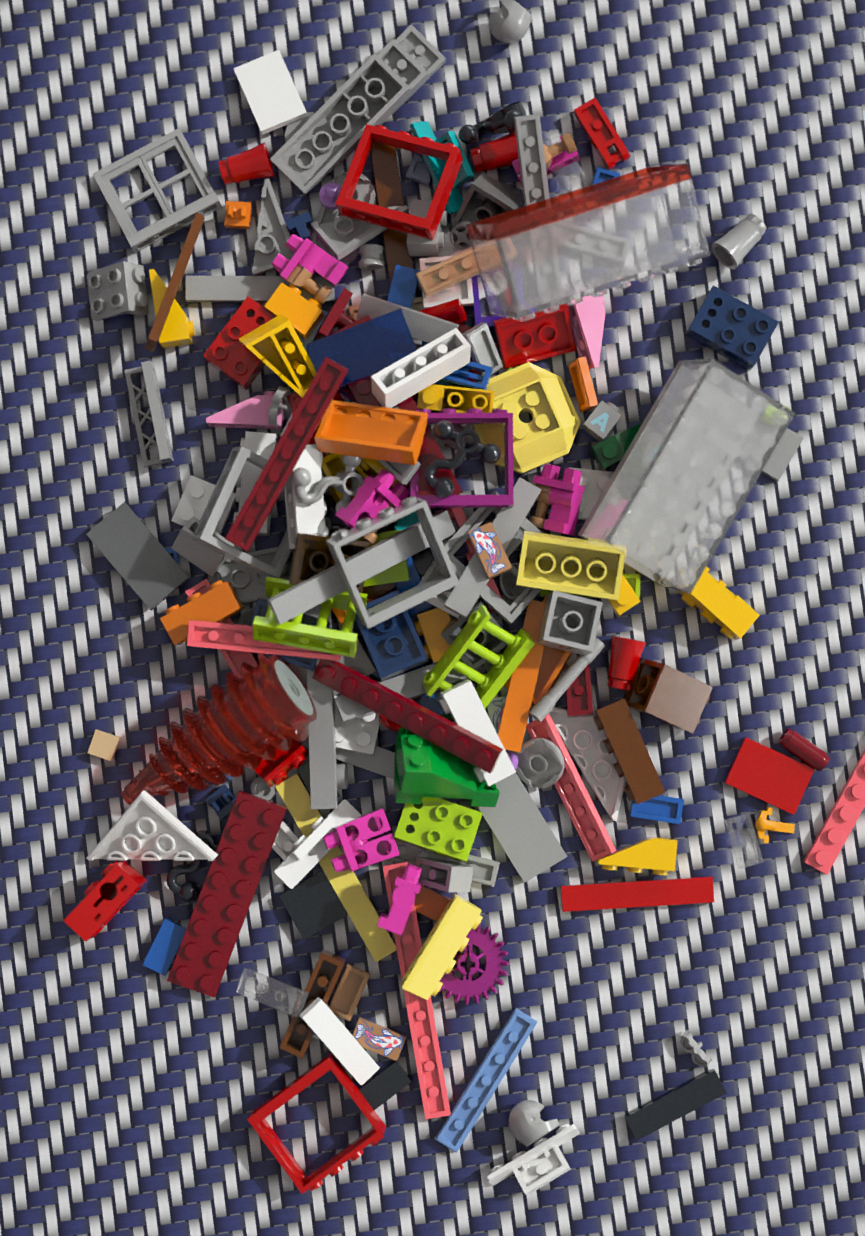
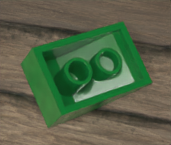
(431, 769)

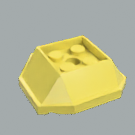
(553, 415)

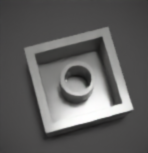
(569, 623)

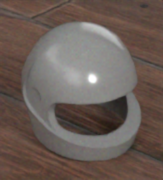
(509, 22)
(526, 1122)

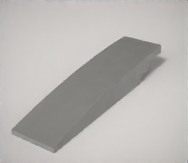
(363, 99)

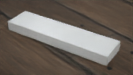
(339, 1041)

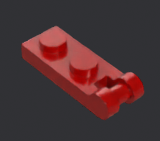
(601, 133)

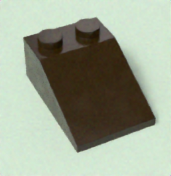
(314, 556)

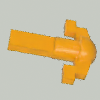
(762, 824)

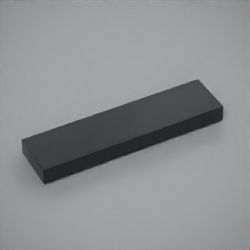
(675, 1104)

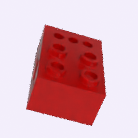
(230, 354)
(105, 899)

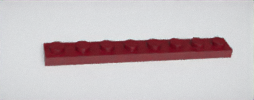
(287, 454)
(408, 714)

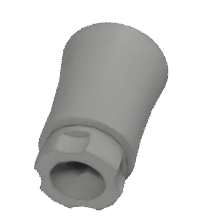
(738, 241)

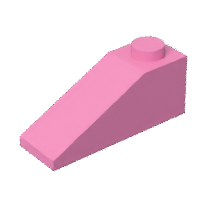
(587, 326)
(248, 414)

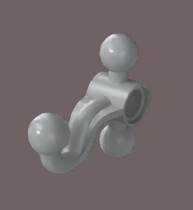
(301, 478)

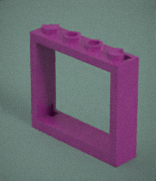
(474, 416)

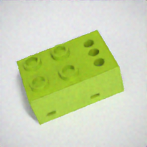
(439, 828)

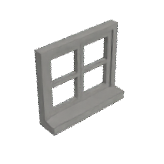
(174, 220)
(507, 612)

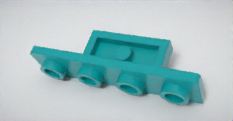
(436, 165)

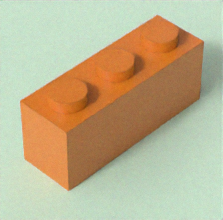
(211, 606)

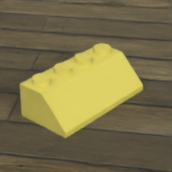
(570, 565)
(441, 946)

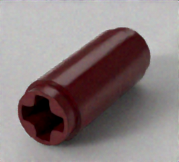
(804, 749)

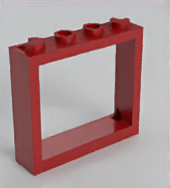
(388, 217)
(333, 1165)

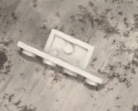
(312, 849)
(537, 1165)

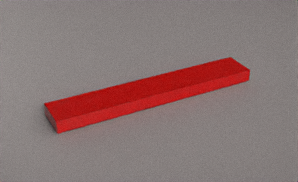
(637, 893)

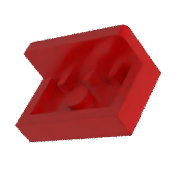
(275, 770)

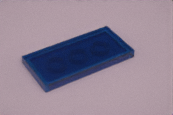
(365, 347)

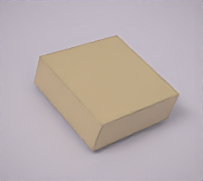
(104, 745)

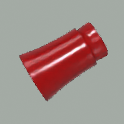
(495, 153)
(247, 165)
(624, 662)

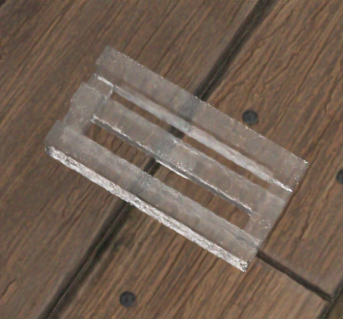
(737, 820)

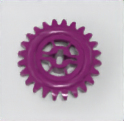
(494, 963)

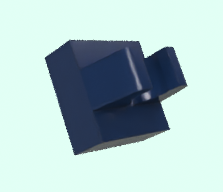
(300, 225)
(221, 801)

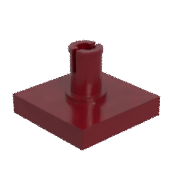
(336, 316)

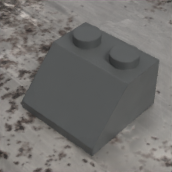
(487, 199)
(484, 638)

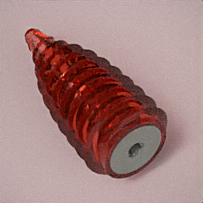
(230, 731)

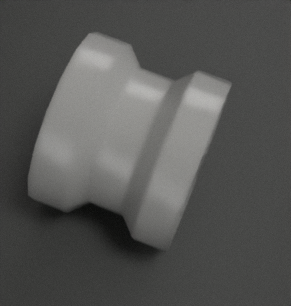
(370, 257)

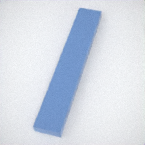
(486, 1080)

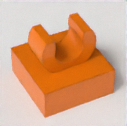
(238, 215)

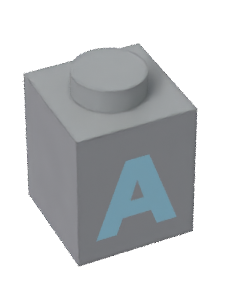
(602, 420)

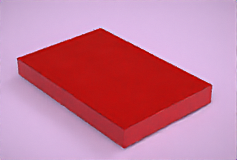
(534, 338)
(769, 775)

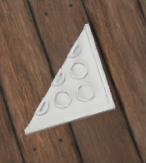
(592, 758)
(150, 834)

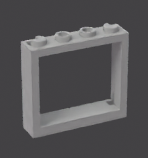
(216, 506)
(411, 597)

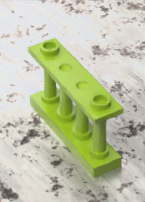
(306, 636)
(503, 664)

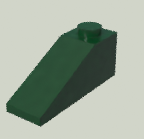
(611, 451)

